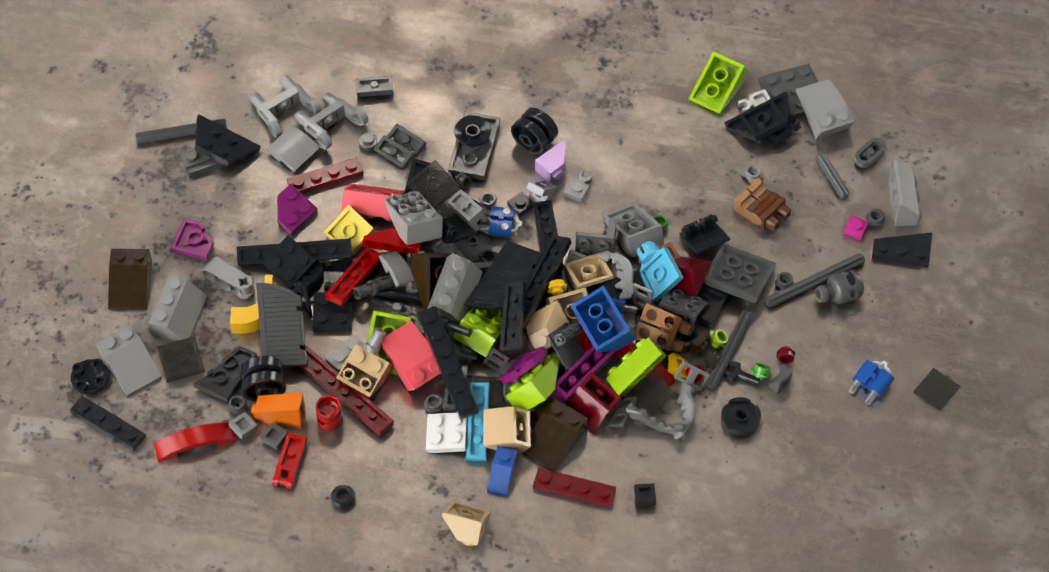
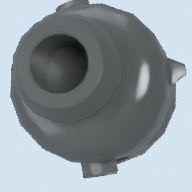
(841, 288)

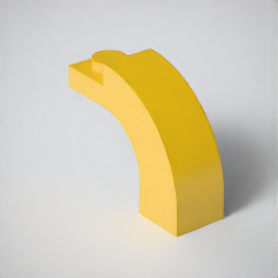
(246, 319)

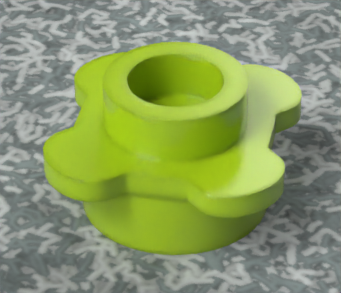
(718, 338)

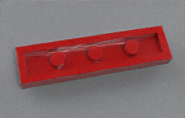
(353, 276)

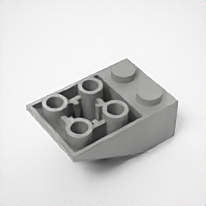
(414, 218)

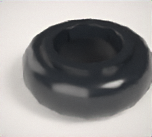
(342, 503)

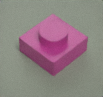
(856, 227)

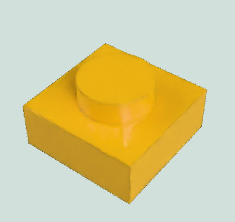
(674, 363)

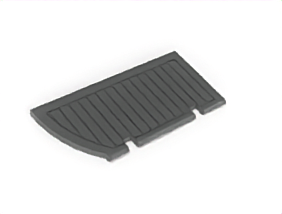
(281, 324)

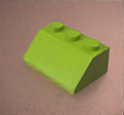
(635, 366)

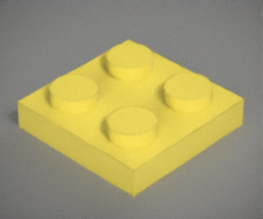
(349, 226)

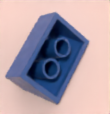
(603, 321)

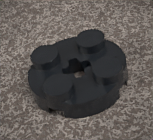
(736, 426)

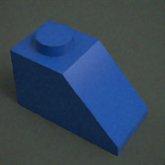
(502, 471)

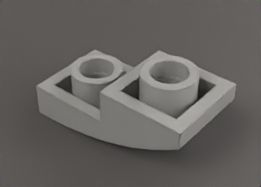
(397, 267)

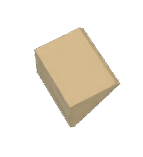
(587, 272)

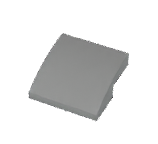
(293, 148)

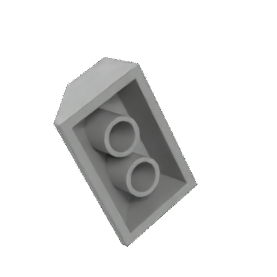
(904, 195)
(454, 287)
(177, 310)

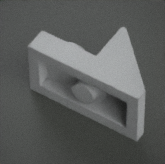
(540, 190)

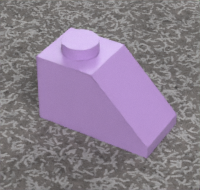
(551, 163)

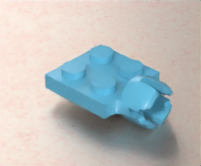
(658, 269)

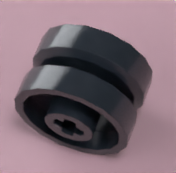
(534, 130)
(262, 377)

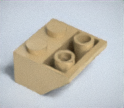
(364, 371)
(507, 428)

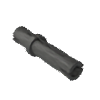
(373, 287)

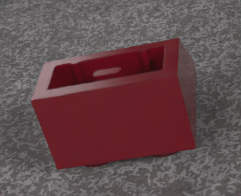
(594, 401)

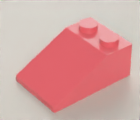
(410, 356)

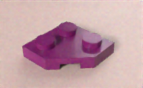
(293, 209)
(192, 240)
(523, 364)

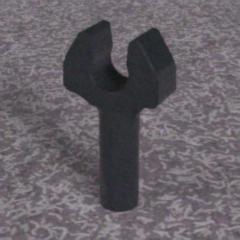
(739, 374)

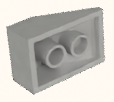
(824, 108)
(634, 228)
(128, 360)

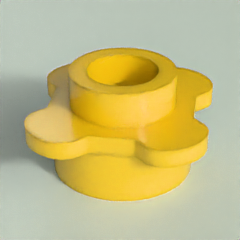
(557, 287)

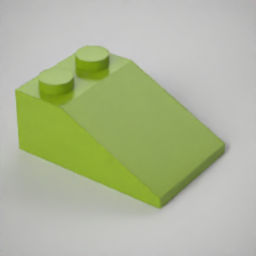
(718, 83)
(388, 323)

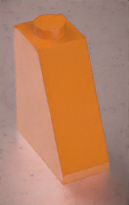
(281, 409)

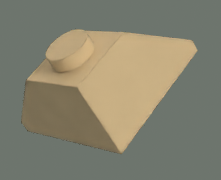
(545, 322)
(466, 522)

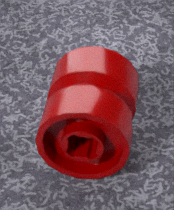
(329, 413)

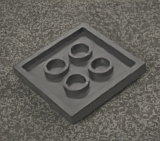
(789, 81)
(739, 273)

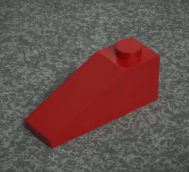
(389, 241)

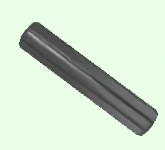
(832, 175)

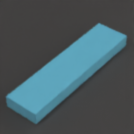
(475, 431)

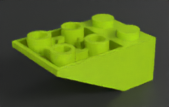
(485, 330)
(535, 385)

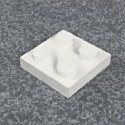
(446, 433)

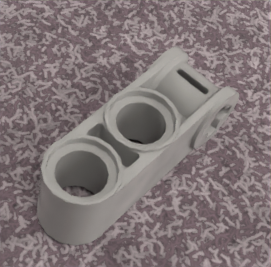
(229, 278)

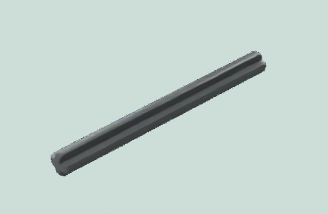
(813, 280)

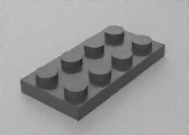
(474, 159)

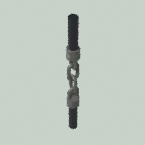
(401, 309)

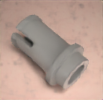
(375, 341)

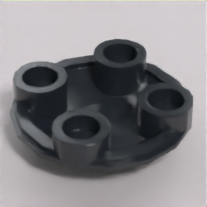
(89, 376)

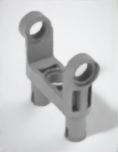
(293, 95)
(336, 111)

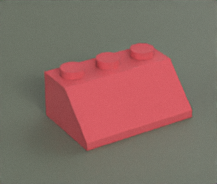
(368, 200)

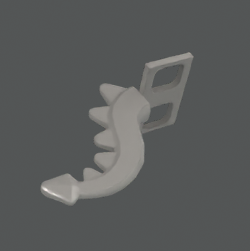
(626, 275)
(685, 391)

